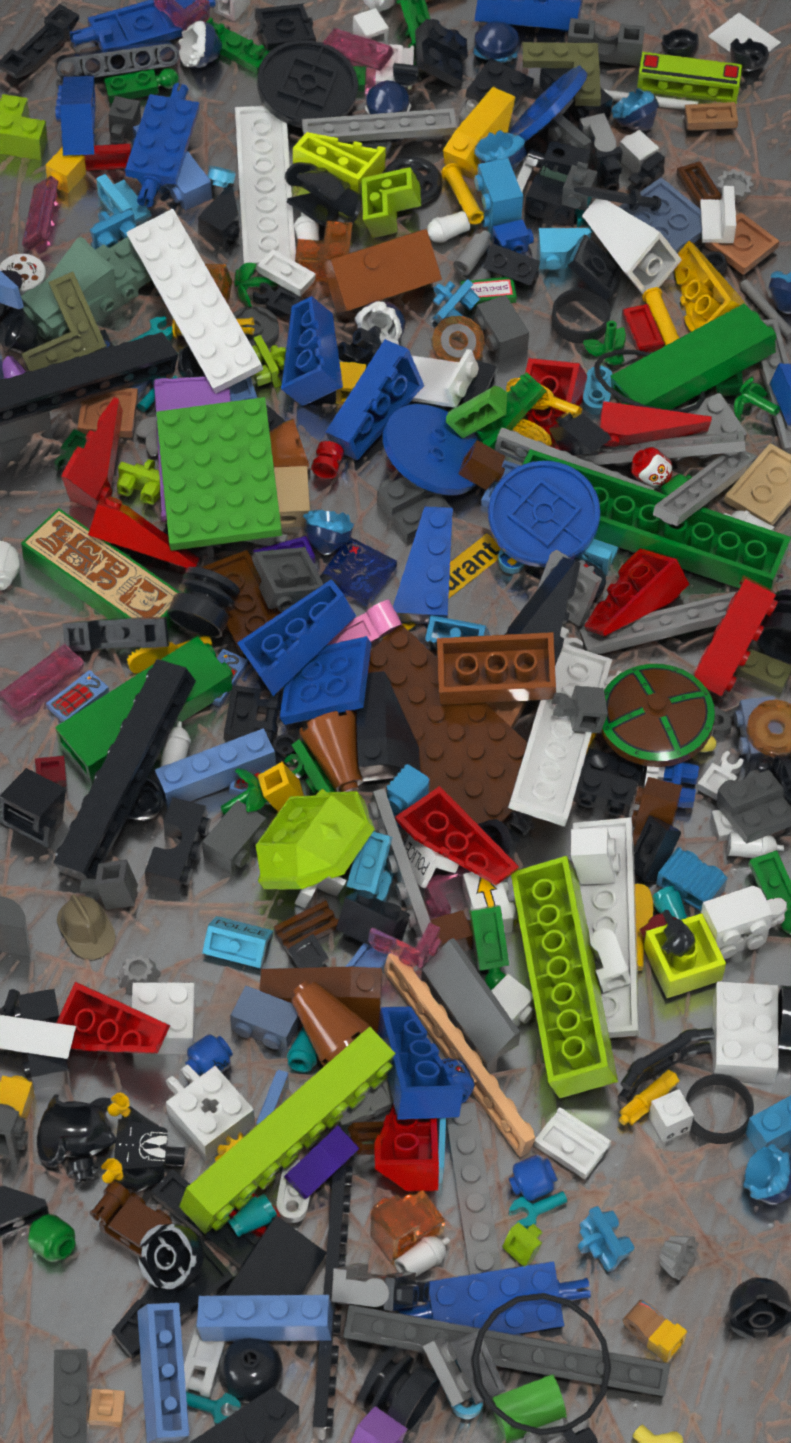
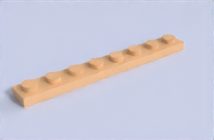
(453, 1045)

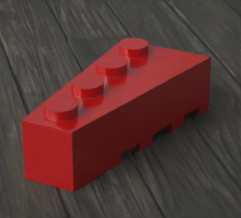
(734, 635)

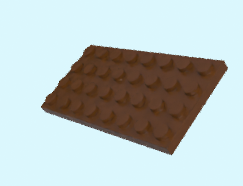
(460, 745)

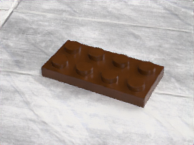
(250, 607)

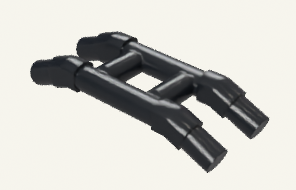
(685, 1046)

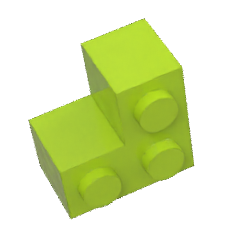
(18, 132)
(386, 195)

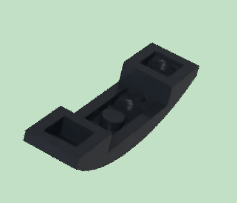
(42, 44)
(116, 633)

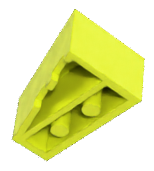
(341, 159)

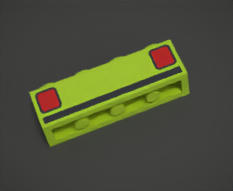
(689, 77)

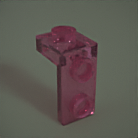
(184, 17)
(438, 887)
(408, 955)

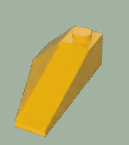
(490, 115)
(703, 288)

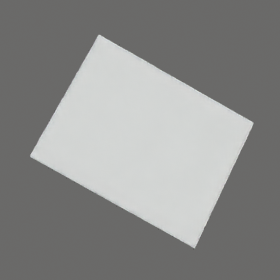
(742, 28)

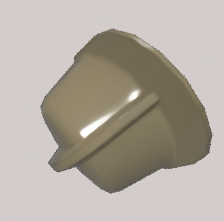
(86, 927)

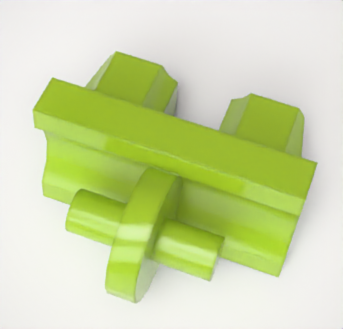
(270, 362)
(139, 477)

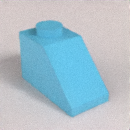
(557, 246)

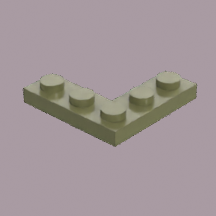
(568, 56)
(83, 334)
(765, 671)

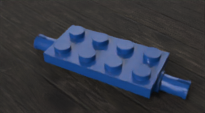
(130, 26)
(162, 142)
(475, 1296)

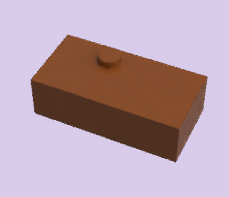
(381, 270)
(496, 668)

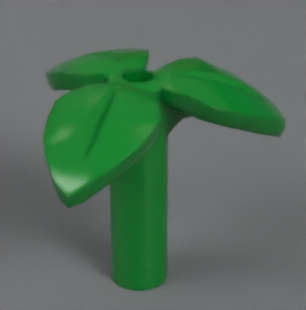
(244, 280)
(614, 340)
(753, 394)
(251, 797)

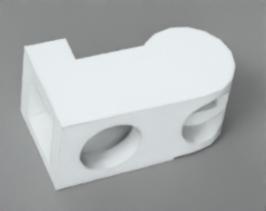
(607, 950)

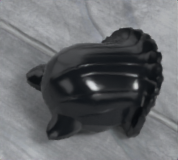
(73, 1130)

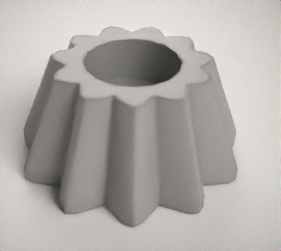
(739, 180)
(137, 971)
(678, 1255)

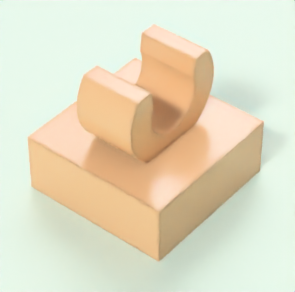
(107, 1407)

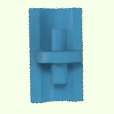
(111, 228)
(464, 295)
(601, 1240)

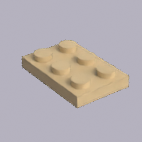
(764, 486)

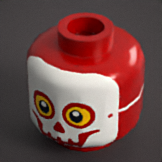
(651, 467)

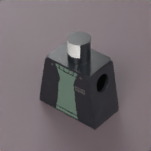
(557, 160)

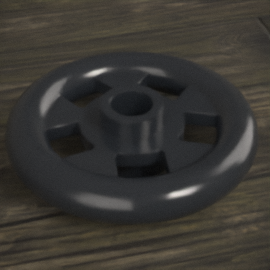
(433, 177)

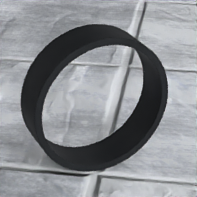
(580, 295)
(734, 1084)

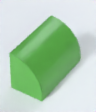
(478, 411)
(530, 1405)

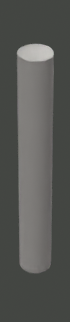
(765, 307)

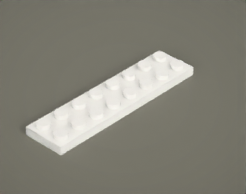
(262, 185)
(194, 301)
(553, 750)
(614, 908)

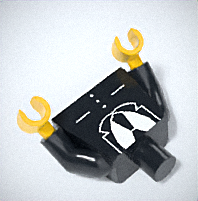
(139, 1149)

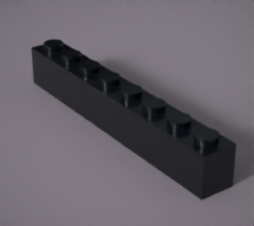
(85, 377)
(124, 770)

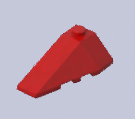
(564, 380)
(92, 467)
(128, 529)
(644, 586)
(452, 833)
(110, 1024)

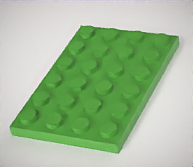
(218, 474)

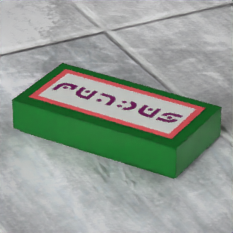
(493, 288)

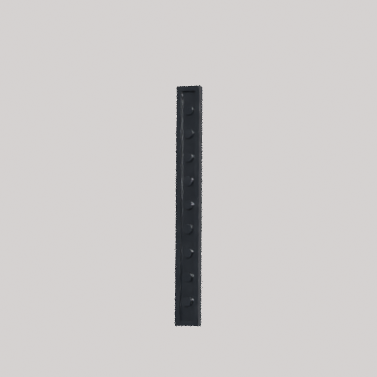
(328, 1353)

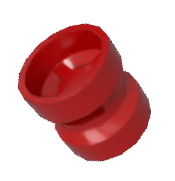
(327, 460)

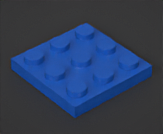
(328, 682)

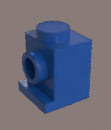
(513, 236)

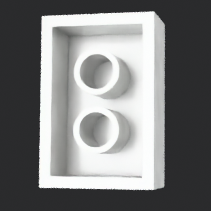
(746, 1031)

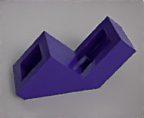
(321, 1162)

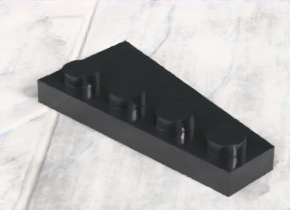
(209, 1282)

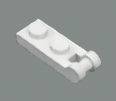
(203, 1357)

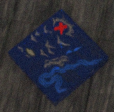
(360, 570)

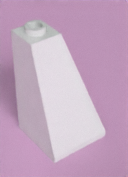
(633, 244)

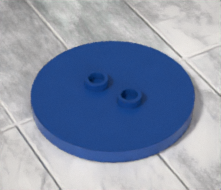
(549, 103)
(427, 449)
(543, 510)

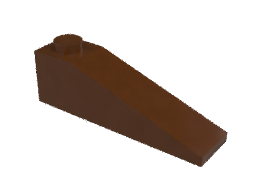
(354, 986)

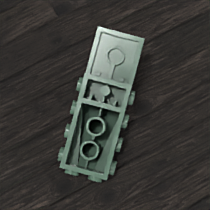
(105, 276)

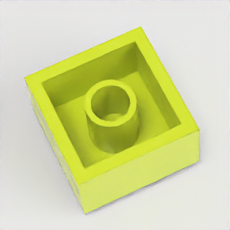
(695, 969)

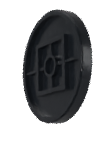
(306, 82)

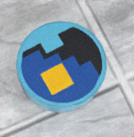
(508, 564)

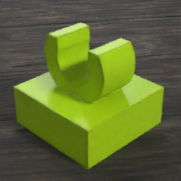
(523, 1243)

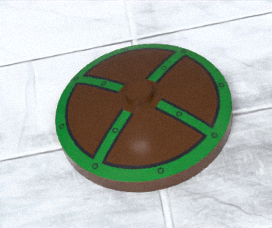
(657, 715)

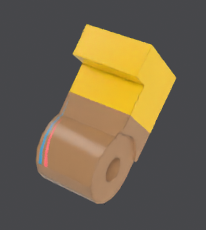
(654, 1330)

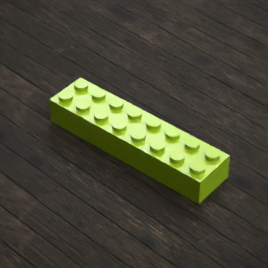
(563, 978)
(286, 1131)

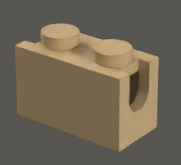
(292, 495)

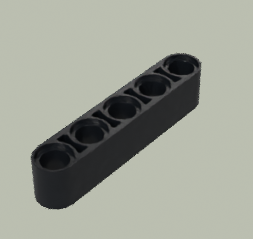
(129, 63)

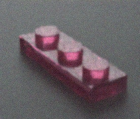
(360, 49)
(40, 213)
(41, 680)

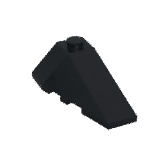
(547, 606)
(383, 732)

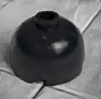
(170, 1256)
(759, 1307)
(250, 1369)

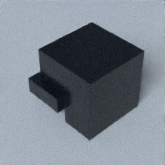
(33, 807)

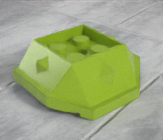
(313, 839)

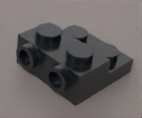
(441, 51)
(608, 783)

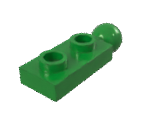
(139, 83)
(773, 882)
(489, 942)

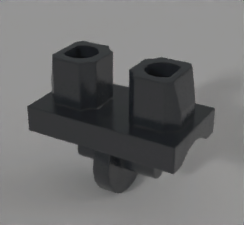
(363, 347)

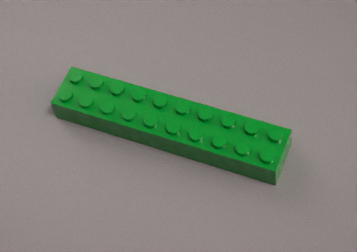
(702, 543)

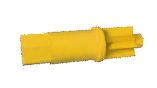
(642, 1102)

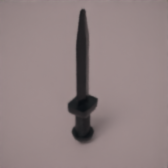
(634, 198)

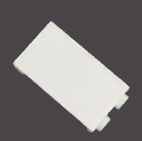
(444, 380)

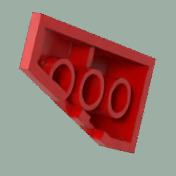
(640, 424)
(408, 1152)

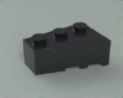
(260, 1421)

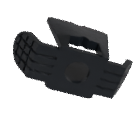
(326, 195)

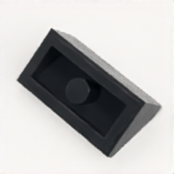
(654, 848)

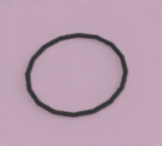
(627, 400)
(500, 1413)

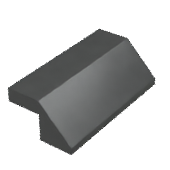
(470, 1004)

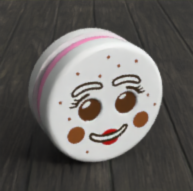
(29, 267)

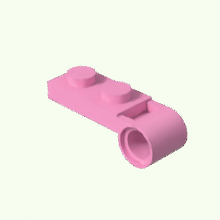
(374, 624)

